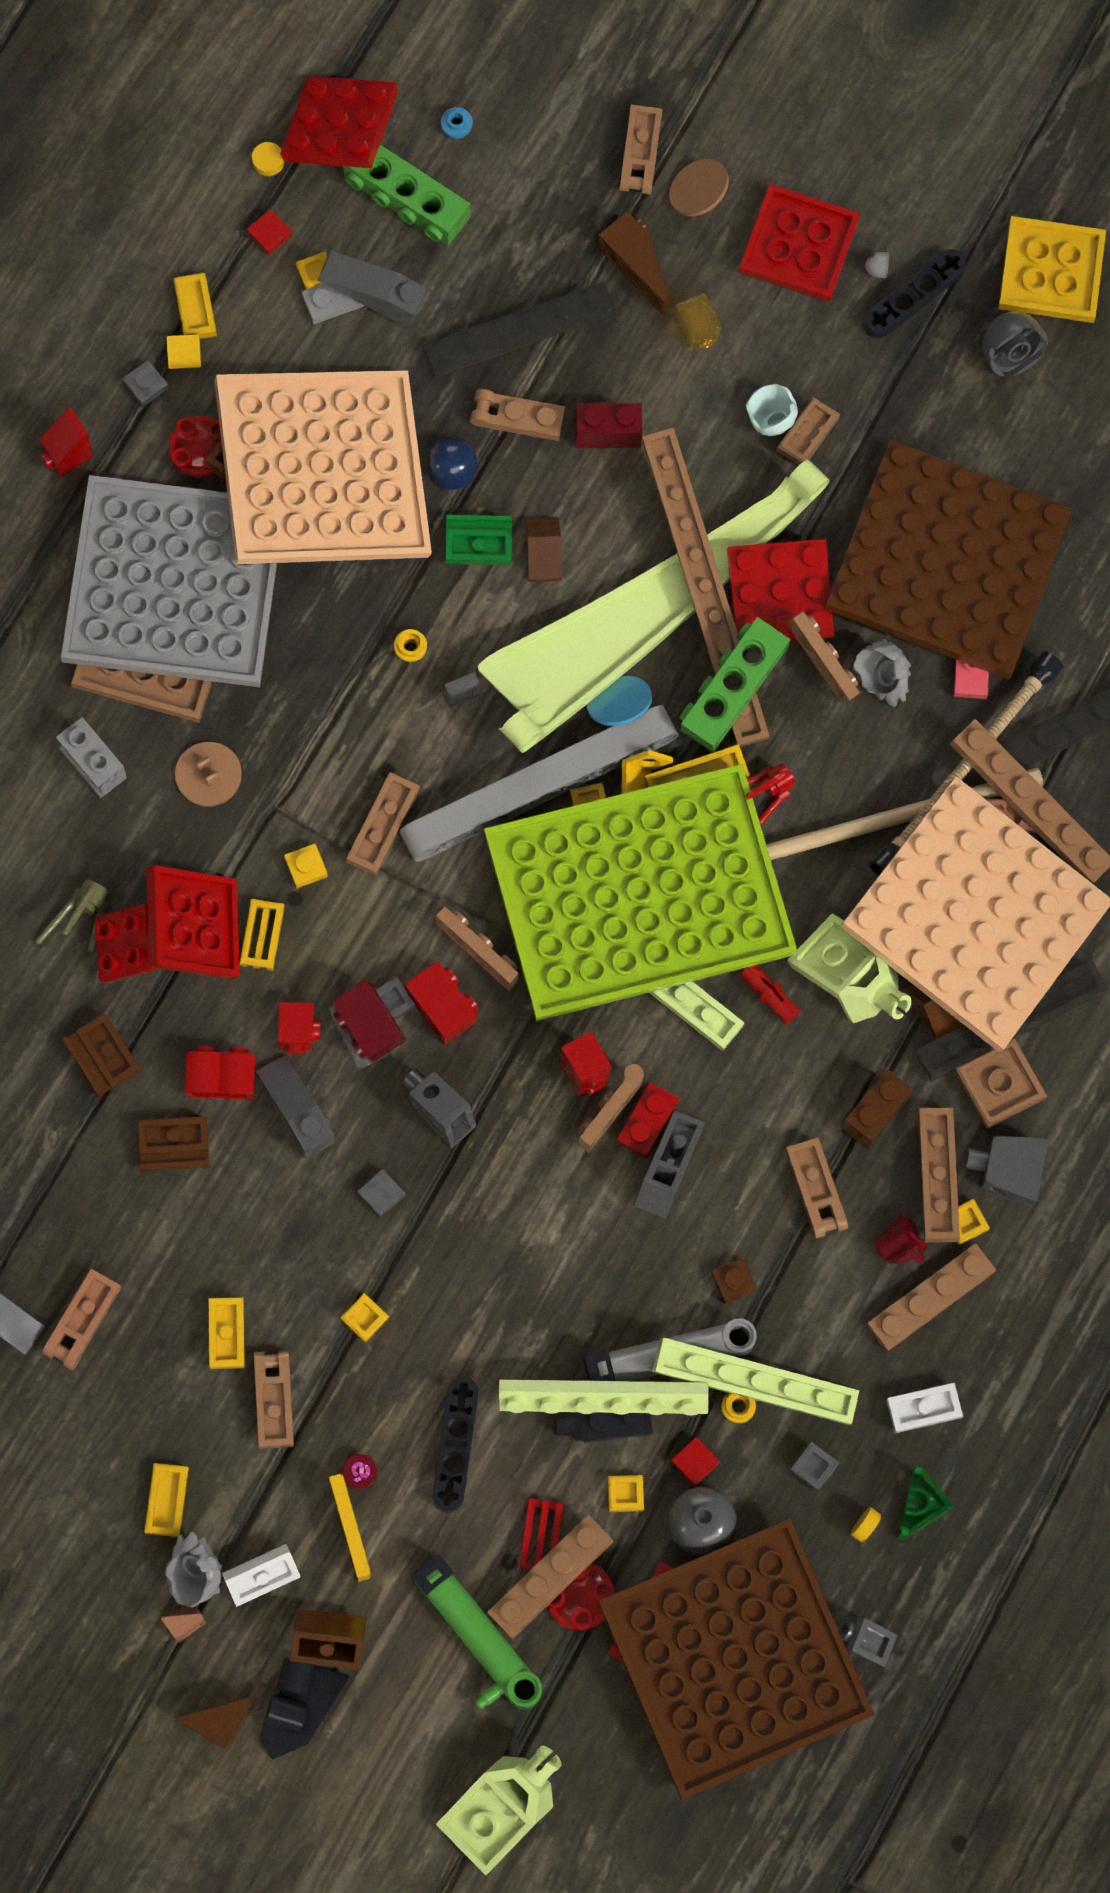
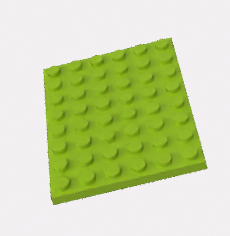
(639, 892)

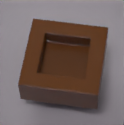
(734, 1281)

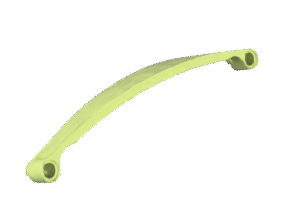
(585, 652)

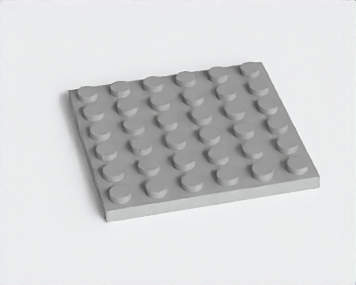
(164, 587)

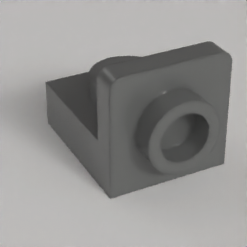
(867, 1640)

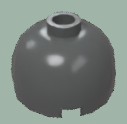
(1013, 343)
(702, 1521)

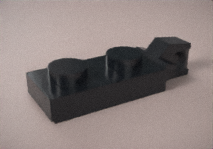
(604, 1426)

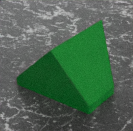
(923, 1504)

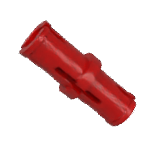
(770, 993)

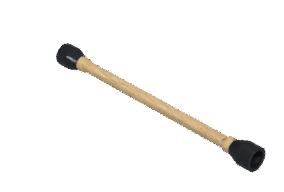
(1042, 672)

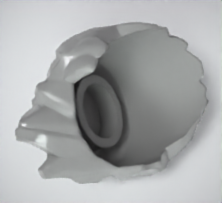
(883, 671)
(193, 1571)

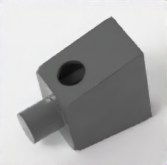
(440, 1106)
(1011, 1167)

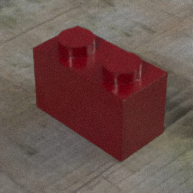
(608, 425)
(368, 1021)

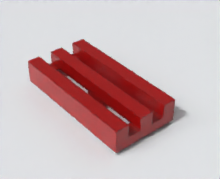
(545, 1506)

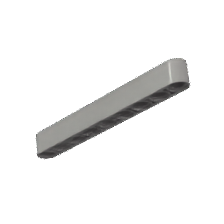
(536, 784)

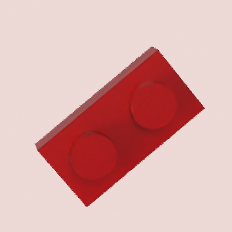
(648, 1120)

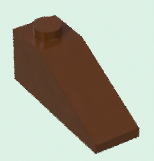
(632, 253)

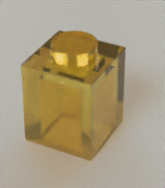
(697, 322)

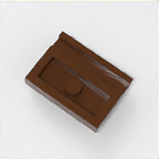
(102, 1055)
(173, 1144)

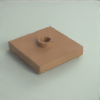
(1000, 1084)

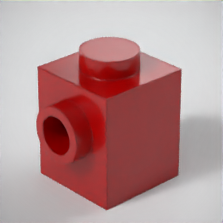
(297, 1028)

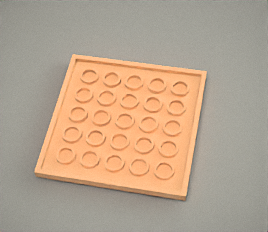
(322, 466)
(977, 914)

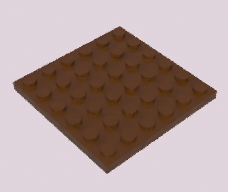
(949, 559)
(735, 1659)

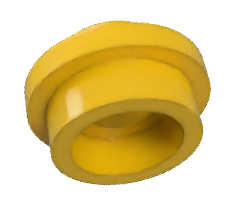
(406, 637)
(737, 1417)

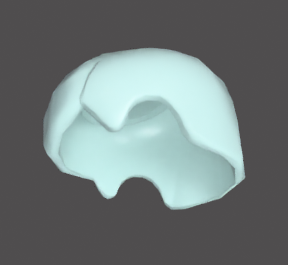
(772, 409)

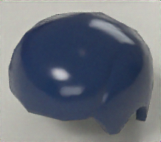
(452, 463)

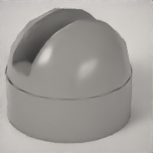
(878, 264)

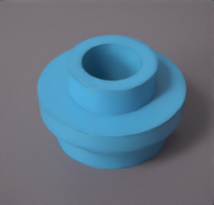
(456, 131)

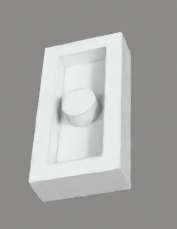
(924, 1408)
(261, 1575)

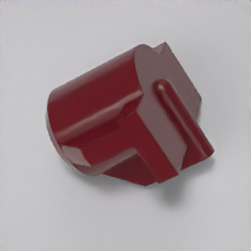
(901, 1242)

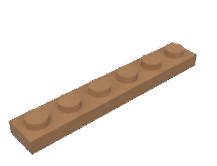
(1031, 801)

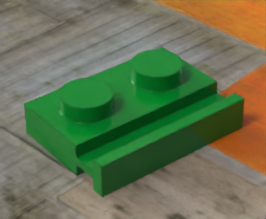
(478, 539)

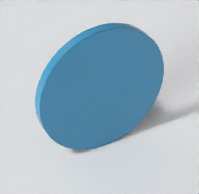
(621, 702)

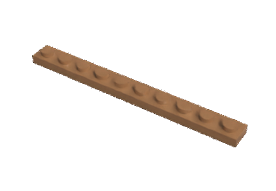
(700, 570)

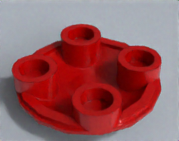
(193, 443)
(577, 1604)

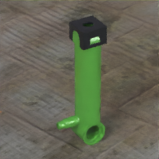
(477, 1633)

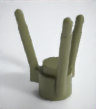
(86, 899)

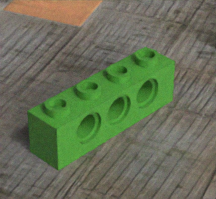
(426, 192)
(711, 730)

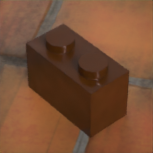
(877, 1108)
(328, 1639)

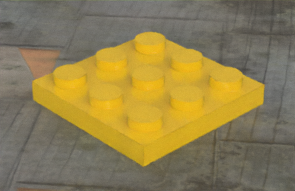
(1052, 269)

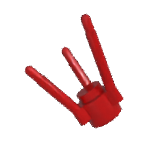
(773, 782)

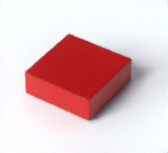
(269, 232)
(695, 1461)

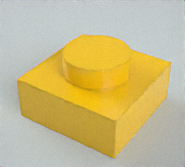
(305, 865)

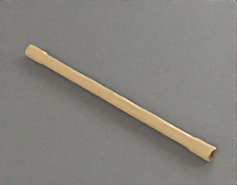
(866, 824)

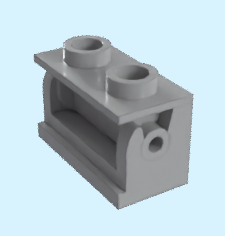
(91, 757)

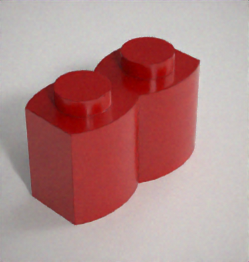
(220, 1074)

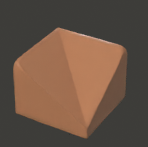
(184, 1622)

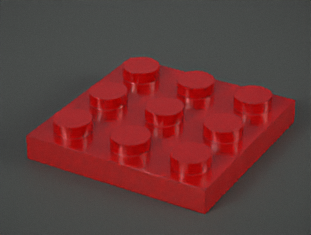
(339, 122)
(799, 242)
(780, 582)
(192, 922)

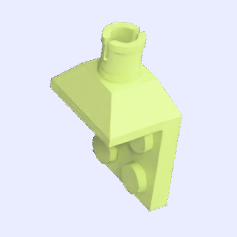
(850, 973)
(501, 1807)

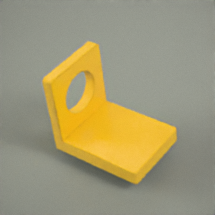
(635, 768)

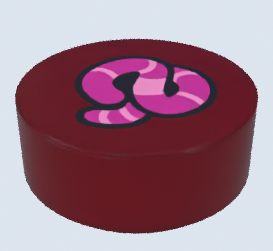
(359, 1472)

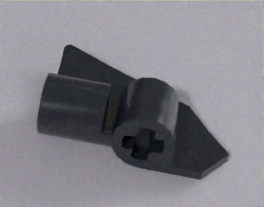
(299, 1706)

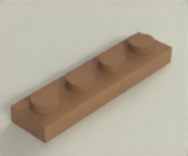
(938, 1175)
(931, 1297)
(550, 1577)

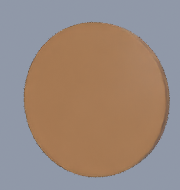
(699, 187)
(208, 774)

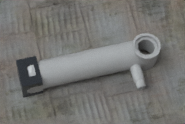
(638, 1360)

